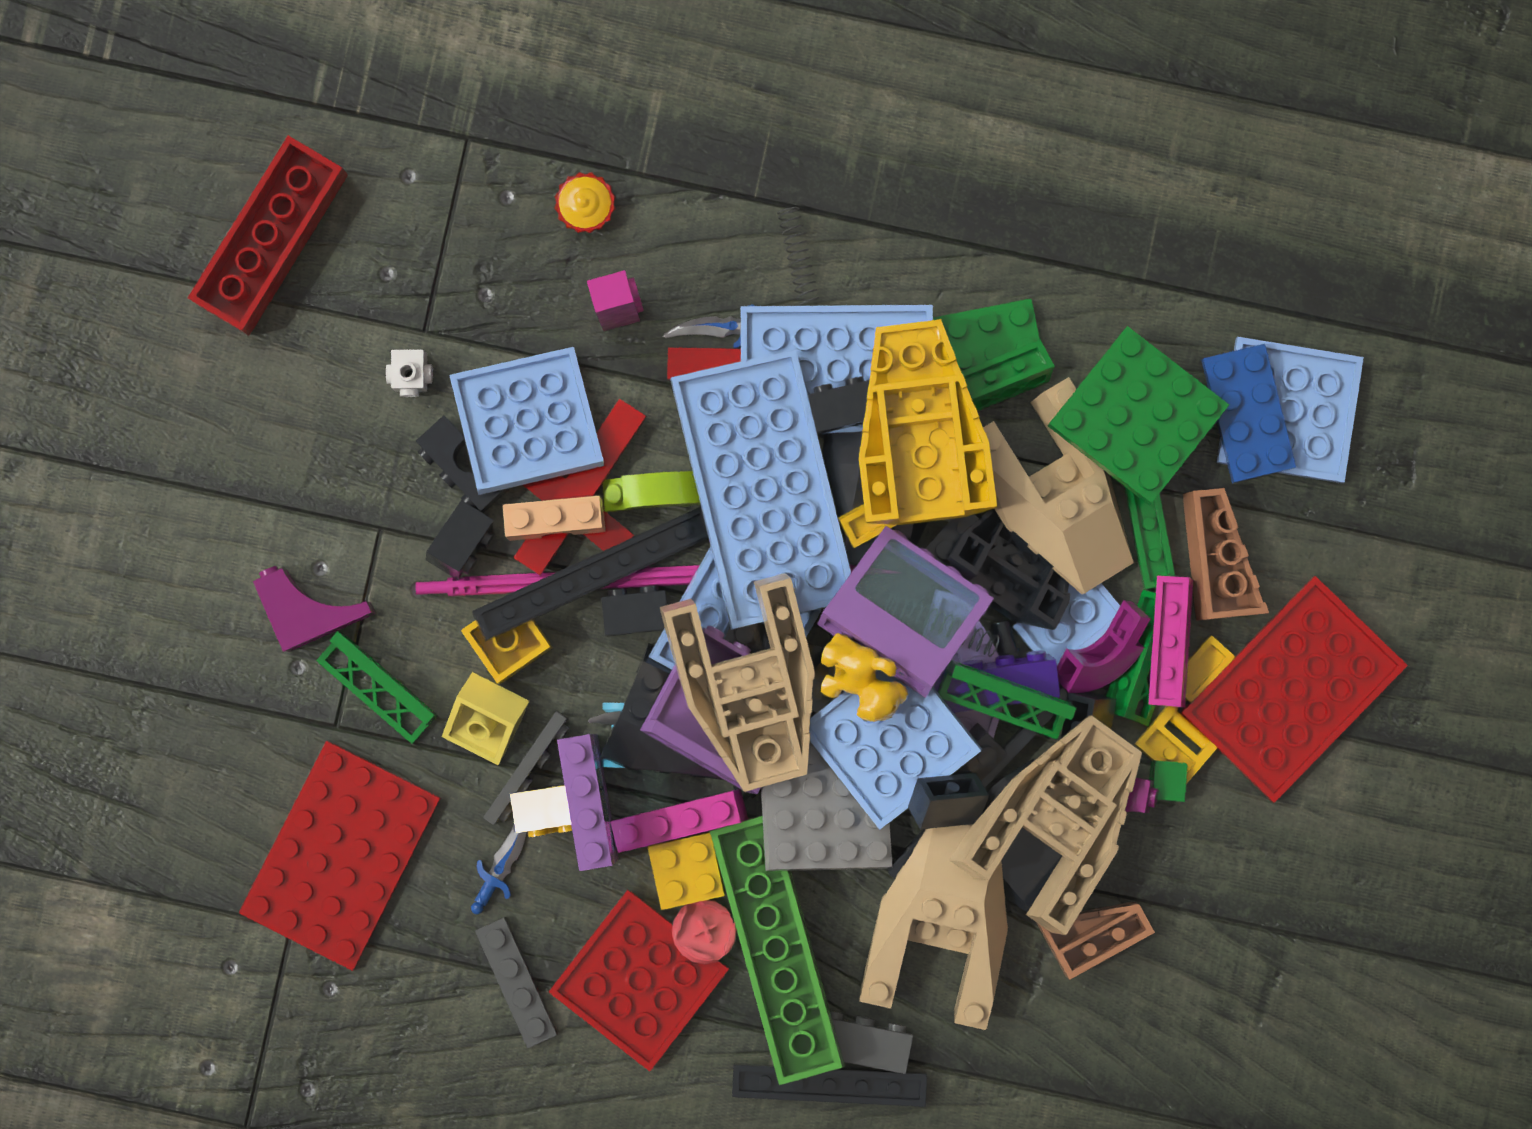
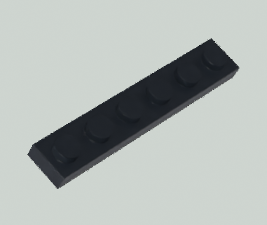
(832, 1086)

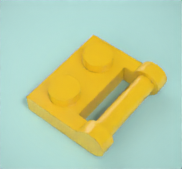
(1162, 745)

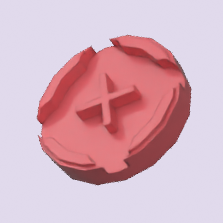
(704, 931)

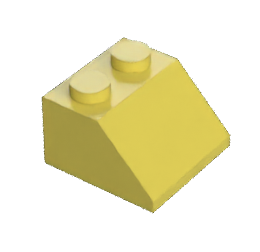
(485, 718)

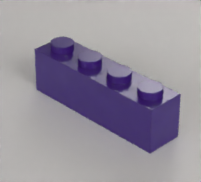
(1034, 671)

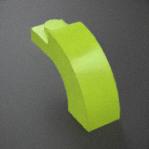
(650, 491)

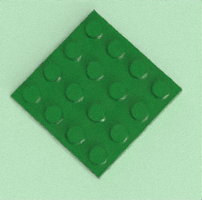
(1138, 415)

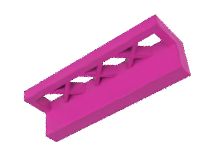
(1171, 641)

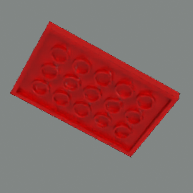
(1294, 689)
(340, 855)

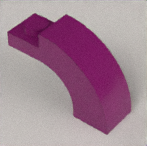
(1109, 656)

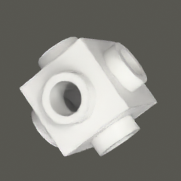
(401, 363)

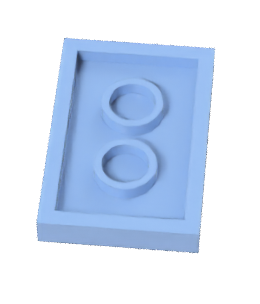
(1080, 626)

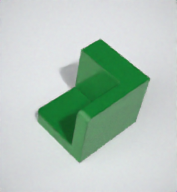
(1169, 779)

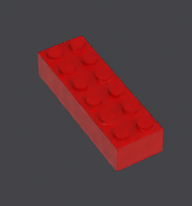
(268, 235)

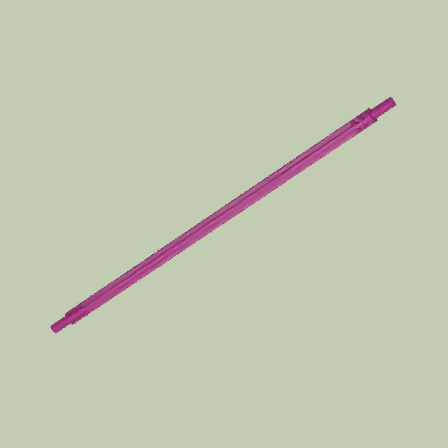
(512, 582)

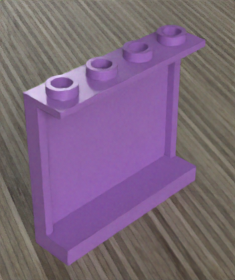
(674, 723)

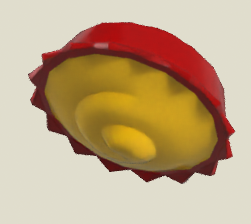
(584, 202)

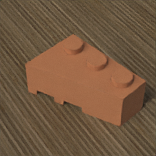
(1098, 936)

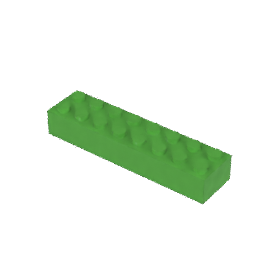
(777, 955)

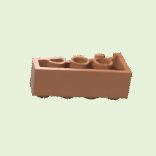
(1218, 559)

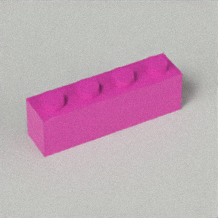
(615, 300)
(679, 820)

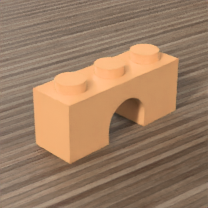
(547, 517)

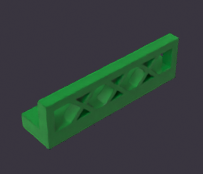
(1008, 375)
(383, 678)
(1133, 683)
(1012, 691)

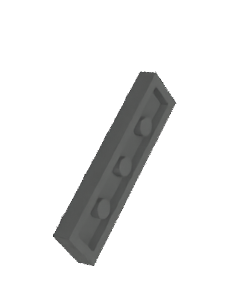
(520, 780)
(516, 982)

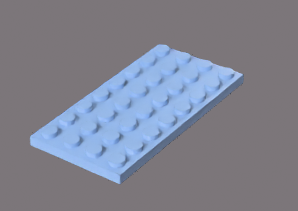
(761, 482)

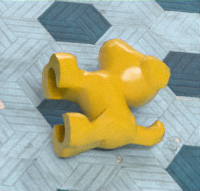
(857, 675)

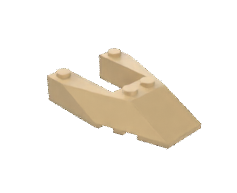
(1064, 508)
(756, 703)
(1070, 802)
(946, 909)

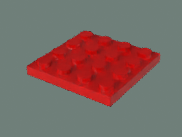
(636, 981)

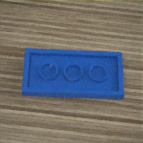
(1253, 423)

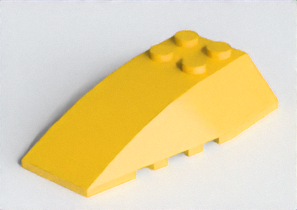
(921, 432)

